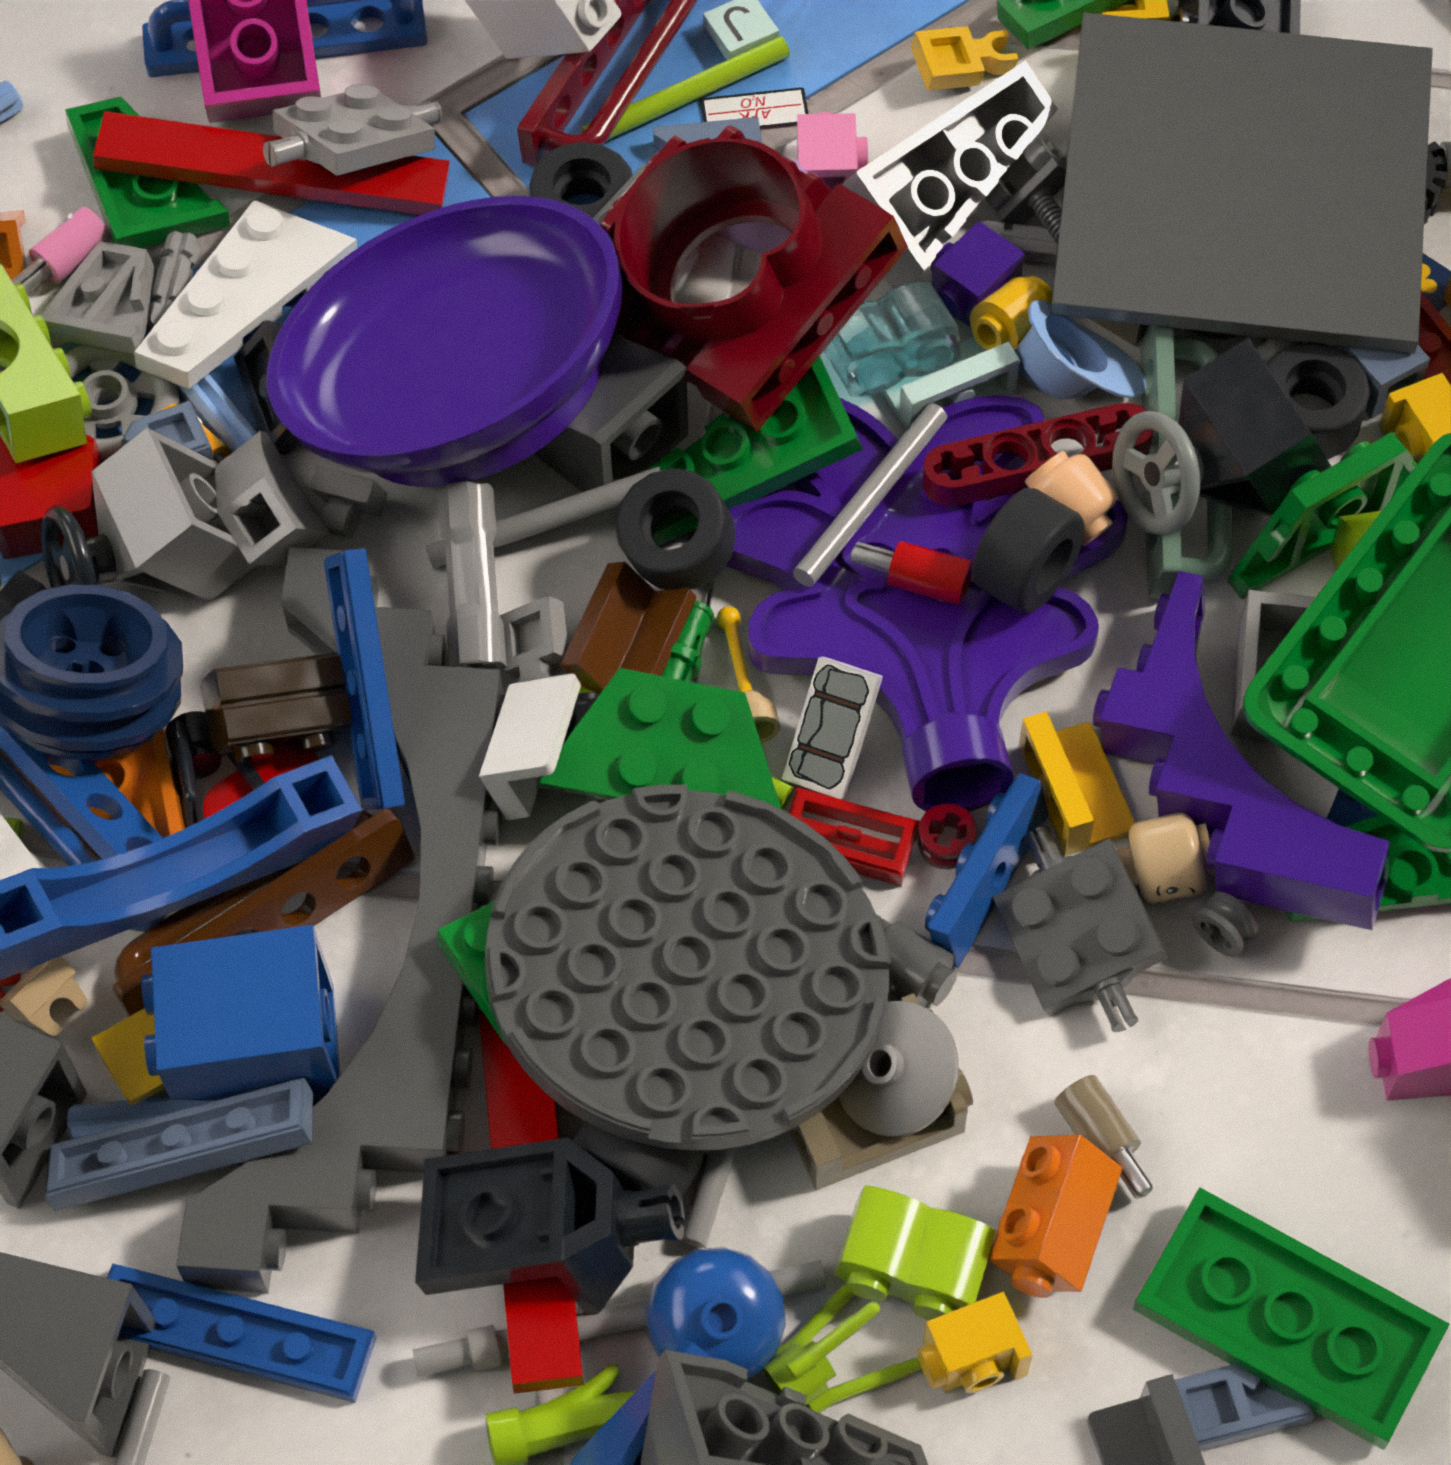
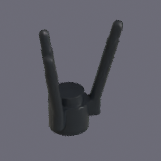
(194, 759)

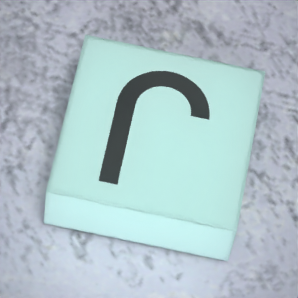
(739, 26)

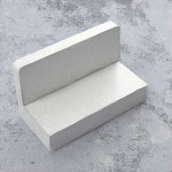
(527, 741)

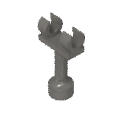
(1037, 194)

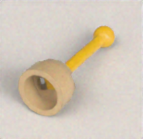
(761, 706)

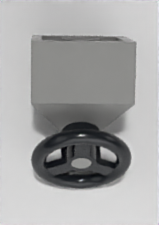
(153, 525)

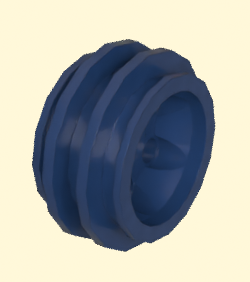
(87, 671)

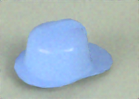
(1072, 360)

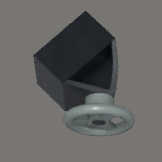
(1232, 445)

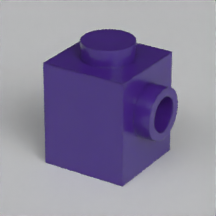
(974, 269)

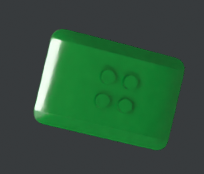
(1368, 665)

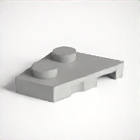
(104, 299)

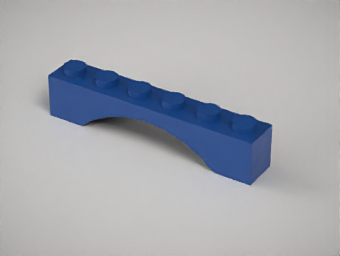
(263, 832)

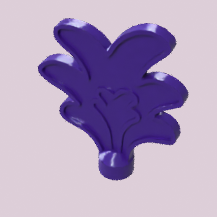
(941, 663)

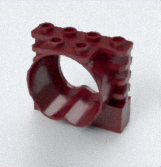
(763, 340)

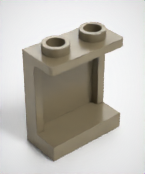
(839, 1148)

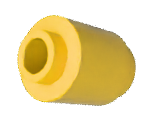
(1004, 313)

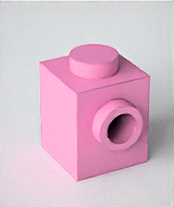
(830, 146)

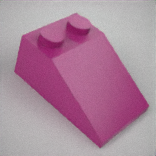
(253, 56)

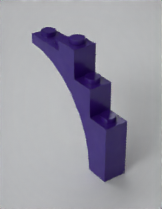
(1260, 838)

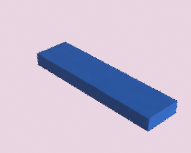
(365, 679)
(250, 1335)

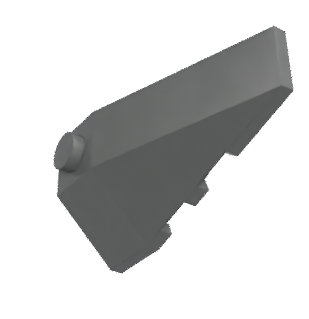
(713, 1416)

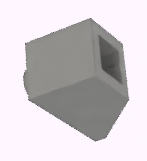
(264, 504)

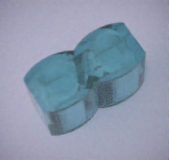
(894, 338)

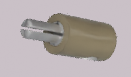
(1096, 1117)

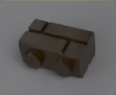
(276, 705)

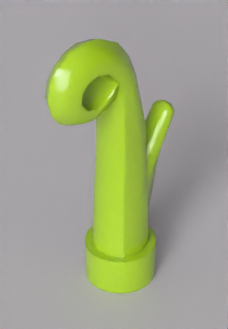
(554, 1424)

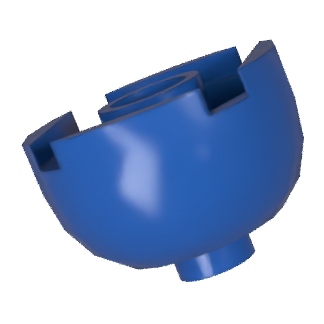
(721, 1305)

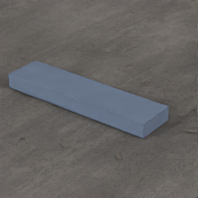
(179, 1144)

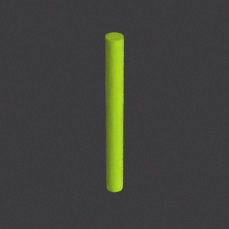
(701, 84)

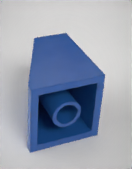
(241, 1015)

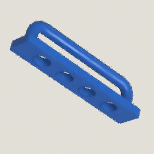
(403, 27)
(72, 799)

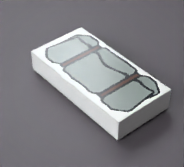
(832, 727)

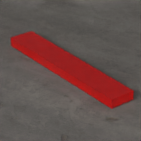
(237, 162)
(538, 1311)

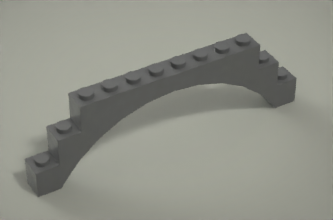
(404, 1082)

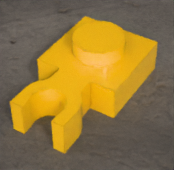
(956, 60)

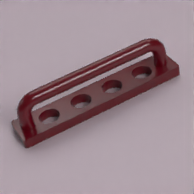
(577, 73)

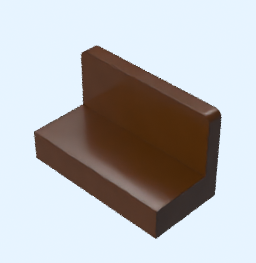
(626, 628)

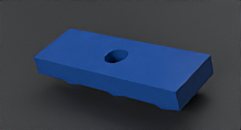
(986, 867)

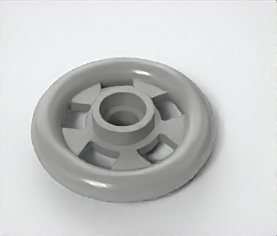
(109, 385)

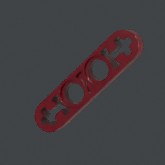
(1032, 444)

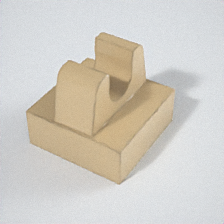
(37, 990)

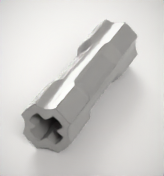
(468, 533)

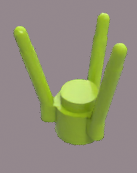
(804, 1363)

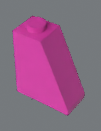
(1415, 1047)

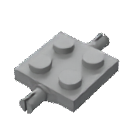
(351, 130)

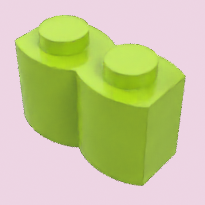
(913, 1253)

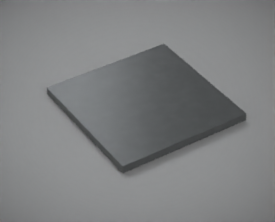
(1246, 183)

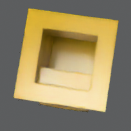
(1418, 414)
(974, 1346)

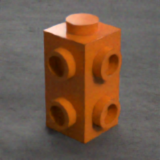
(1055, 1214)

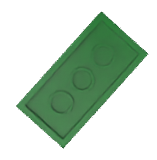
(1291, 1317)

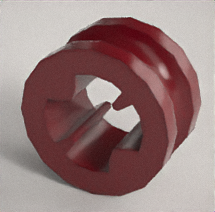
(934, 822)

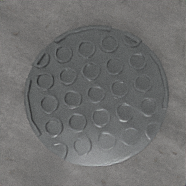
(687, 967)

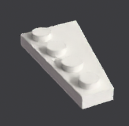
(238, 288)

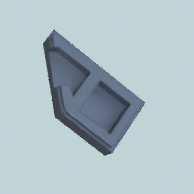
(1235, 1406)

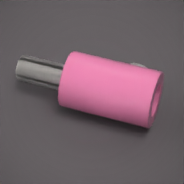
(63, 249)

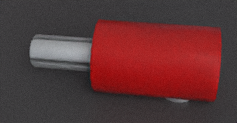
(919, 570)

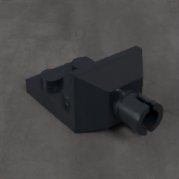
(535, 1217)

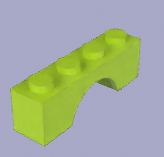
(38, 399)

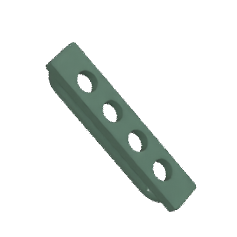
(1164, 557)

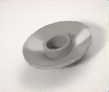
(919, 1078)

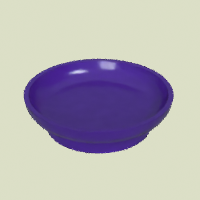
(450, 341)

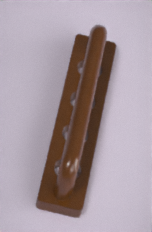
(375, 838)

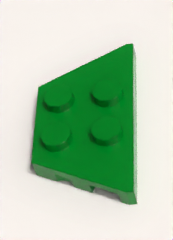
(1310, 512)
(663, 733)

